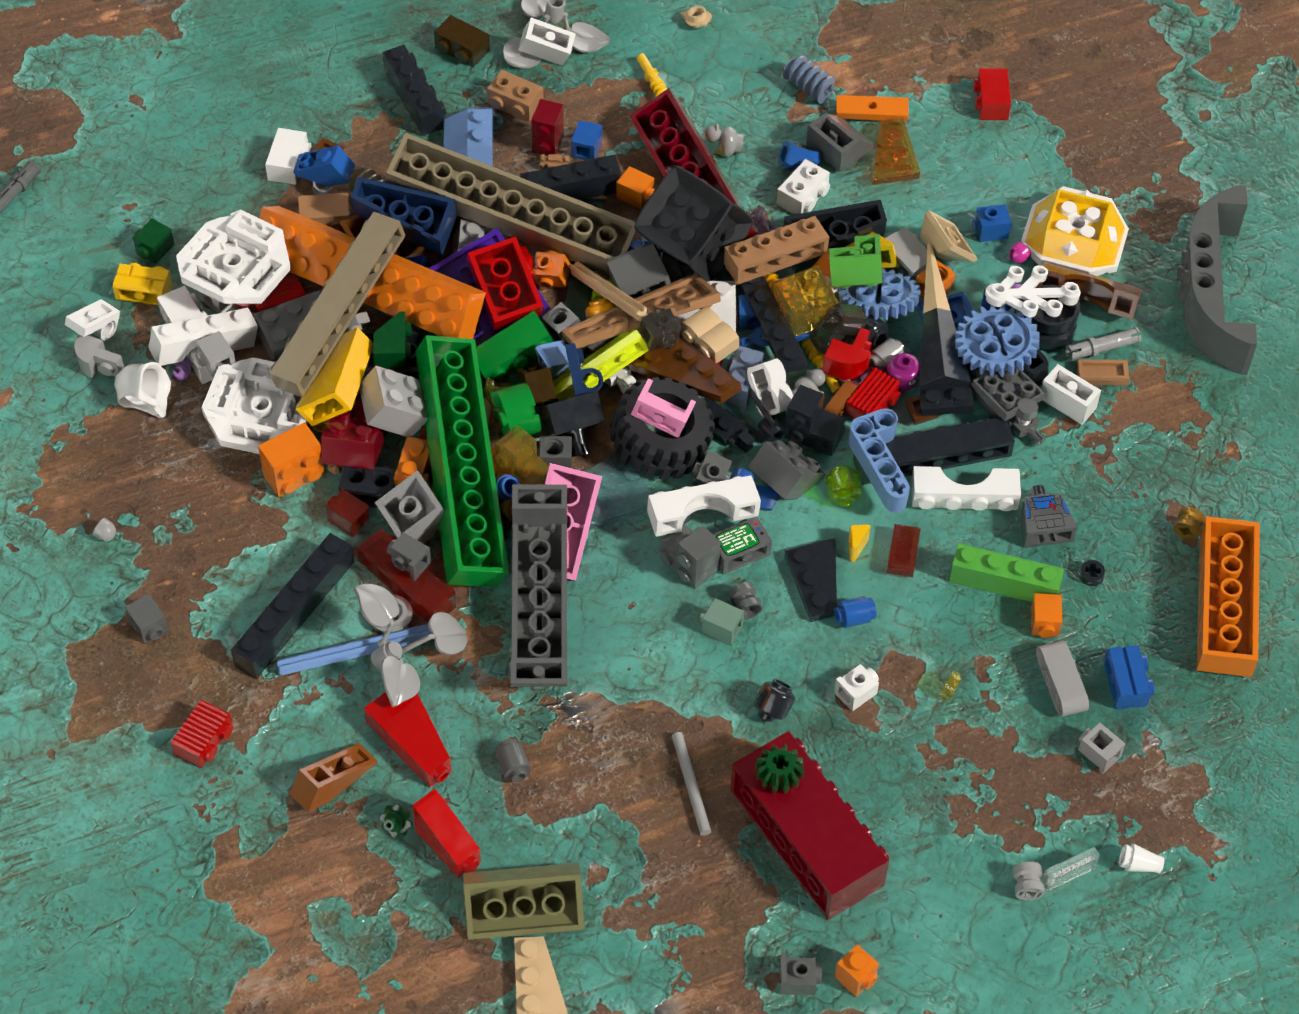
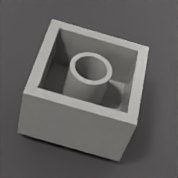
(393, 401)

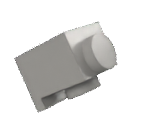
(1101, 746)

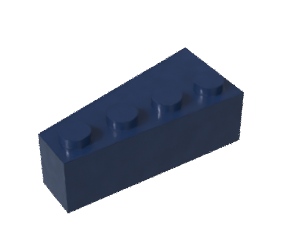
(423, 215)

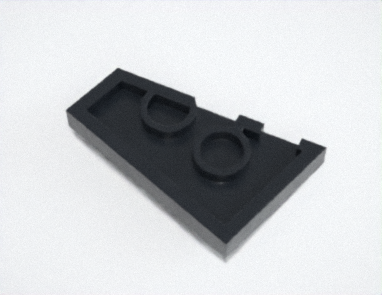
(815, 577)

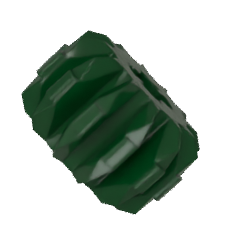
(779, 778)

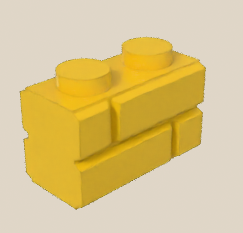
(141, 283)

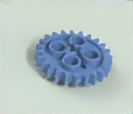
(897, 296)
(983, 350)

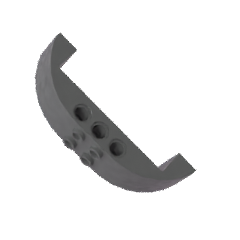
(1202, 286)
(539, 586)

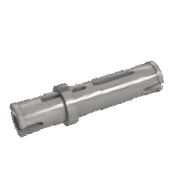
(1093, 346)

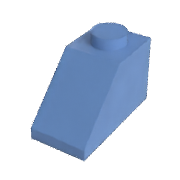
(553, 356)

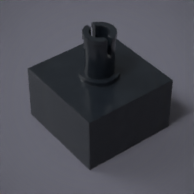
(573, 417)

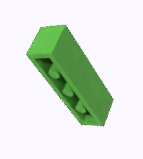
(1004, 573)

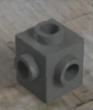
(710, 469)

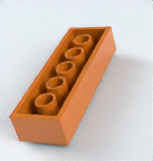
(1228, 597)

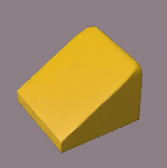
(857, 540)

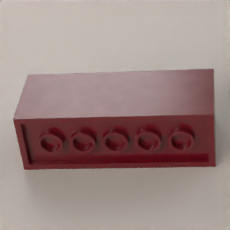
(813, 831)

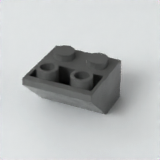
(837, 141)
(638, 271)
(786, 469)

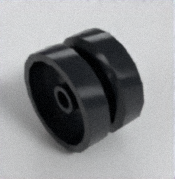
(1059, 330)

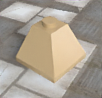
(945, 239)

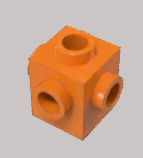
(551, 269)

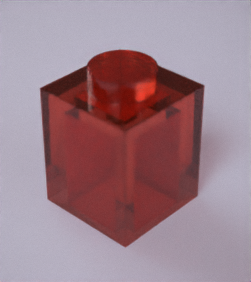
(347, 512)

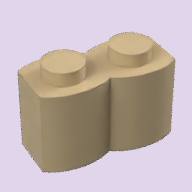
(710, 334)

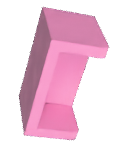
(660, 412)

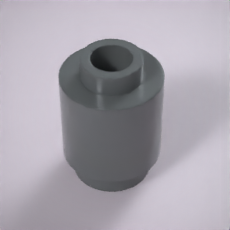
(512, 760)

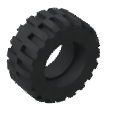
(655, 453)

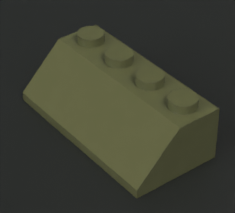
(523, 901)

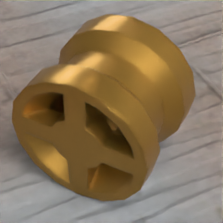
(1189, 523)

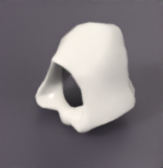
(143, 388)

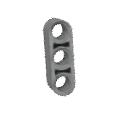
(1062, 678)

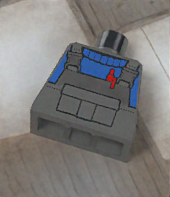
(1046, 519)

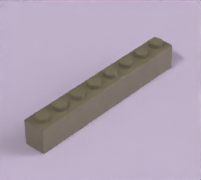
(337, 304)

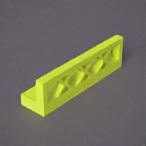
(607, 360)

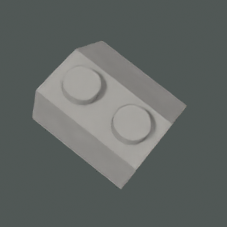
(412, 508)

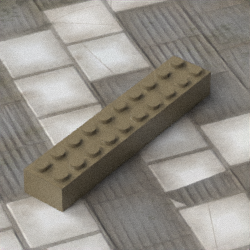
(512, 203)

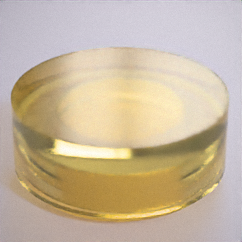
(951, 684)

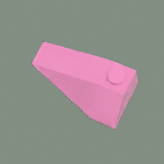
(581, 500)

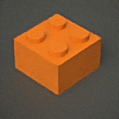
(291, 459)

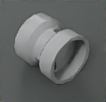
(1028, 881)

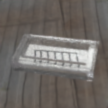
(1070, 869)

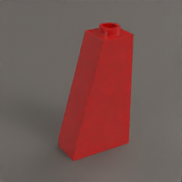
(410, 736)

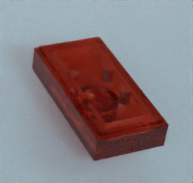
(903, 550)

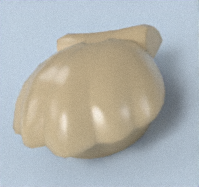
(697, 17)

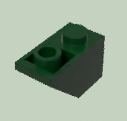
(391, 343)

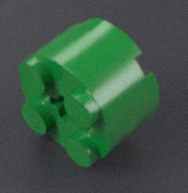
(515, 408)

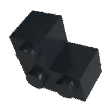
(811, 424)

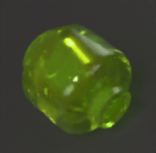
(843, 485)

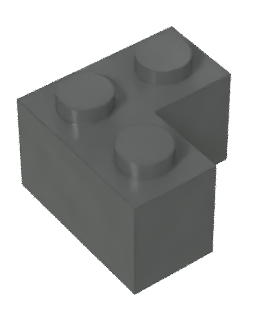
(691, 554)

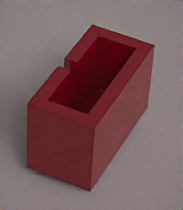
(547, 127)

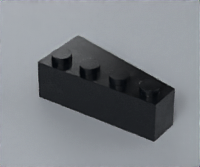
(843, 225)

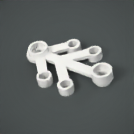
(1001, 294)

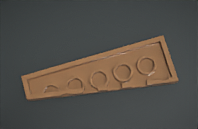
(680, 296)

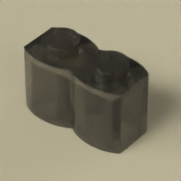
(840, 323)

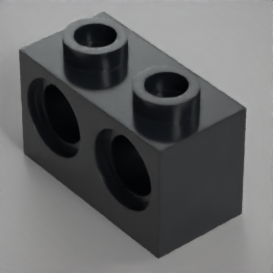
(369, 481)

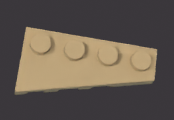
(535, 978)

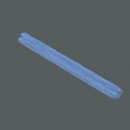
(348, 650)

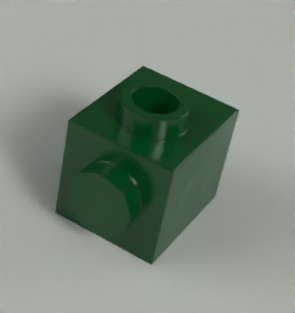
(153, 241)

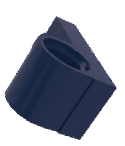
(575, 358)

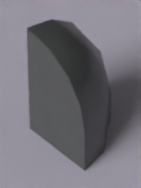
(673, 267)

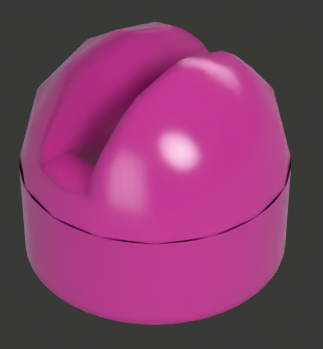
(1019, 253)

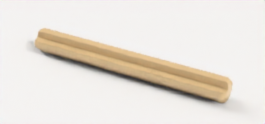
(608, 291)

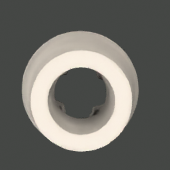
(1138, 859)

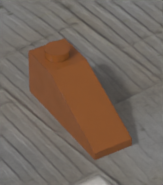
(329, 777)

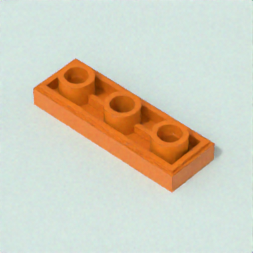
(871, 107)

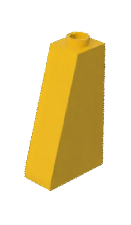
(338, 380)

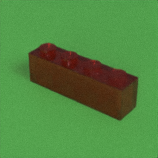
(425, 594)

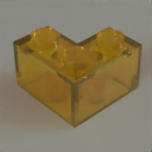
(518, 457)

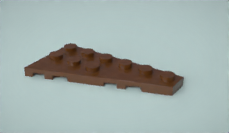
(684, 364)

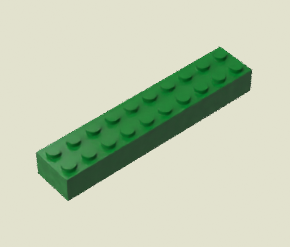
(462, 462)

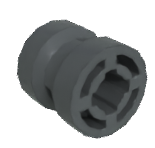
(744, 598)

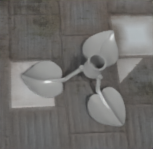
(586, 38)
(398, 678)

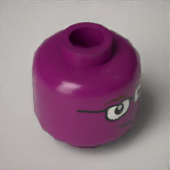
(905, 369)

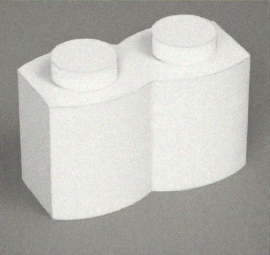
(770, 385)

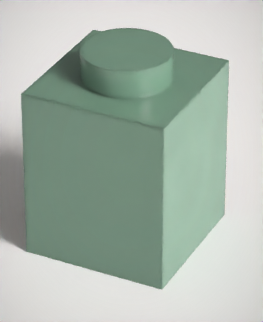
(722, 621)

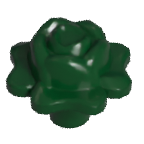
(395, 820)

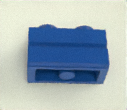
(1128, 677)

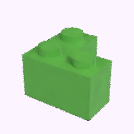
(857, 264)

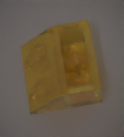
(804, 299)

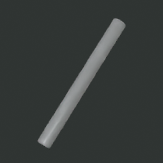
(691, 784)

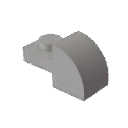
(94, 357)

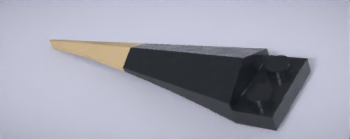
(943, 376)

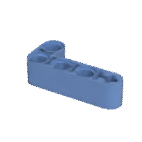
(873, 442)

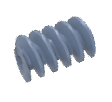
(809, 78)

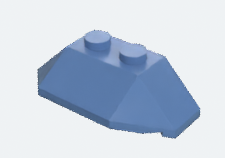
(471, 133)

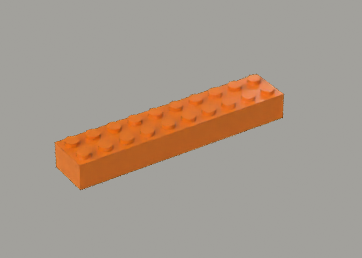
(426, 296)

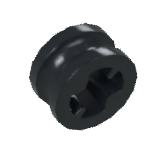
(1099, 571)

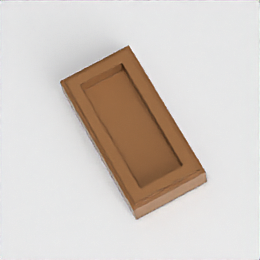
(1103, 371)

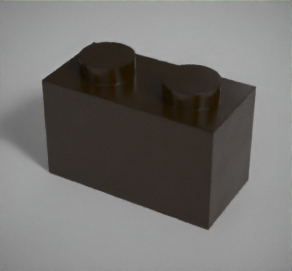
(461, 41)
(539, 381)

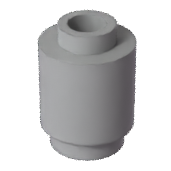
(882, 354)

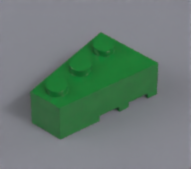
(512, 348)

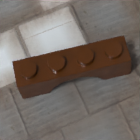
(1109, 294)

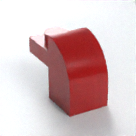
(847, 360)

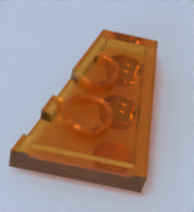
(894, 154)

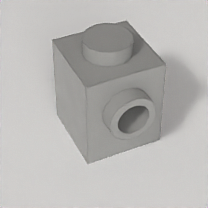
(214, 352)

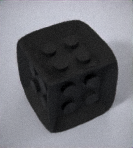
(692, 222)

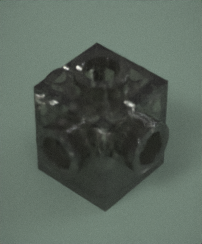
(660, 329)

